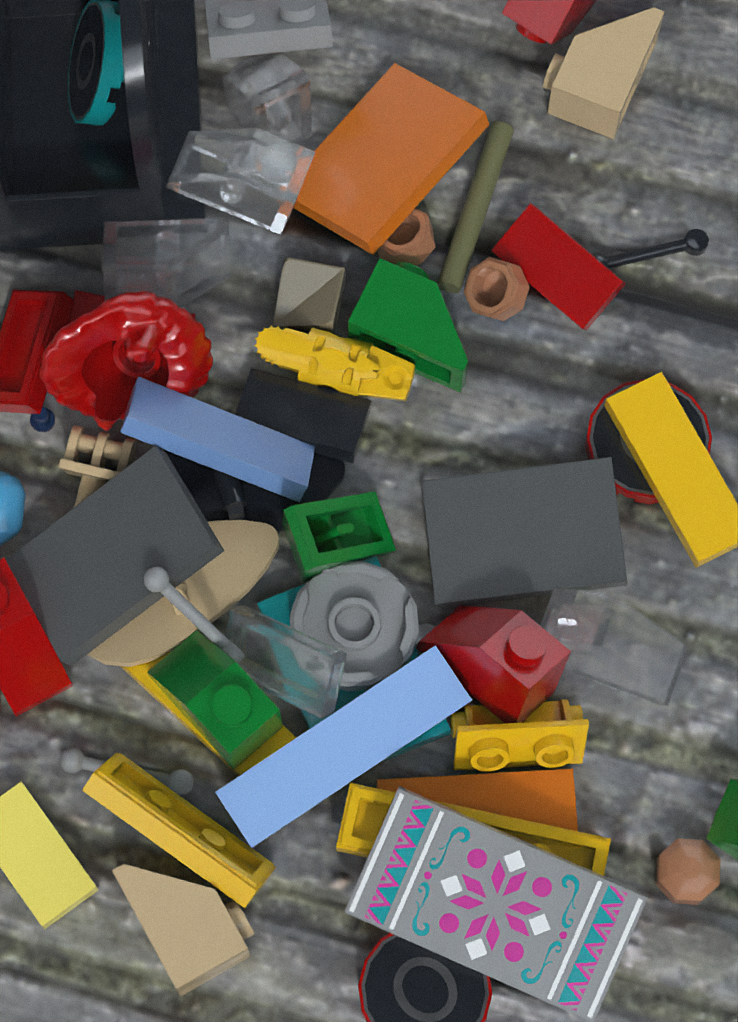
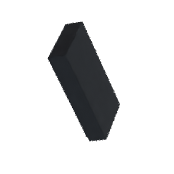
(306, 412)

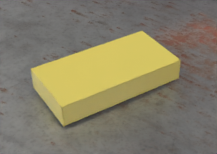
(39, 859)

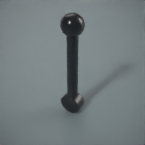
(693, 243)

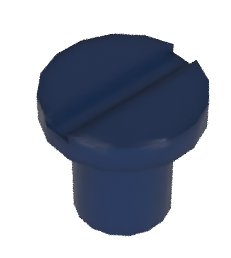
(44, 421)

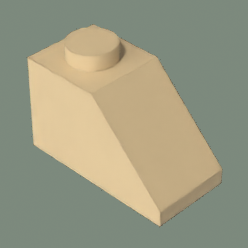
(602, 72)
(186, 925)

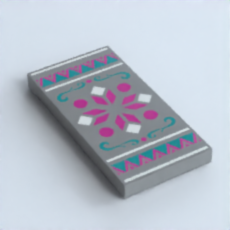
(496, 904)

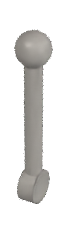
(157, 580)
(179, 781)

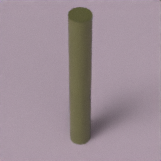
(475, 207)

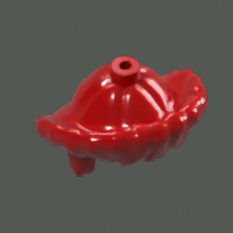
(126, 337)

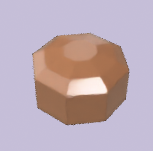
(410, 241)
(496, 289)
(687, 871)

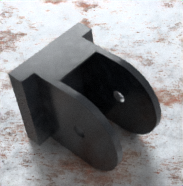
(73, 176)

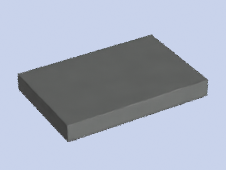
(524, 532)
(92, 562)

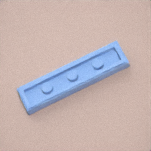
(343, 746)

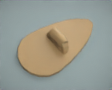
(211, 590)

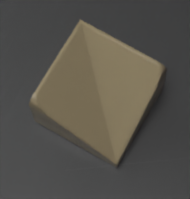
(309, 296)

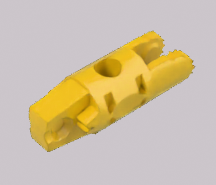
(337, 362)

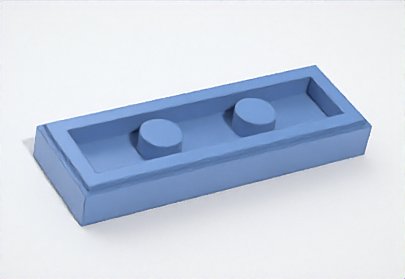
(218, 439)

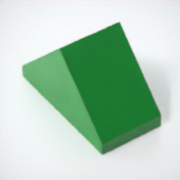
(336, 532)

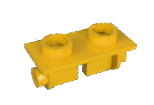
(547, 738)

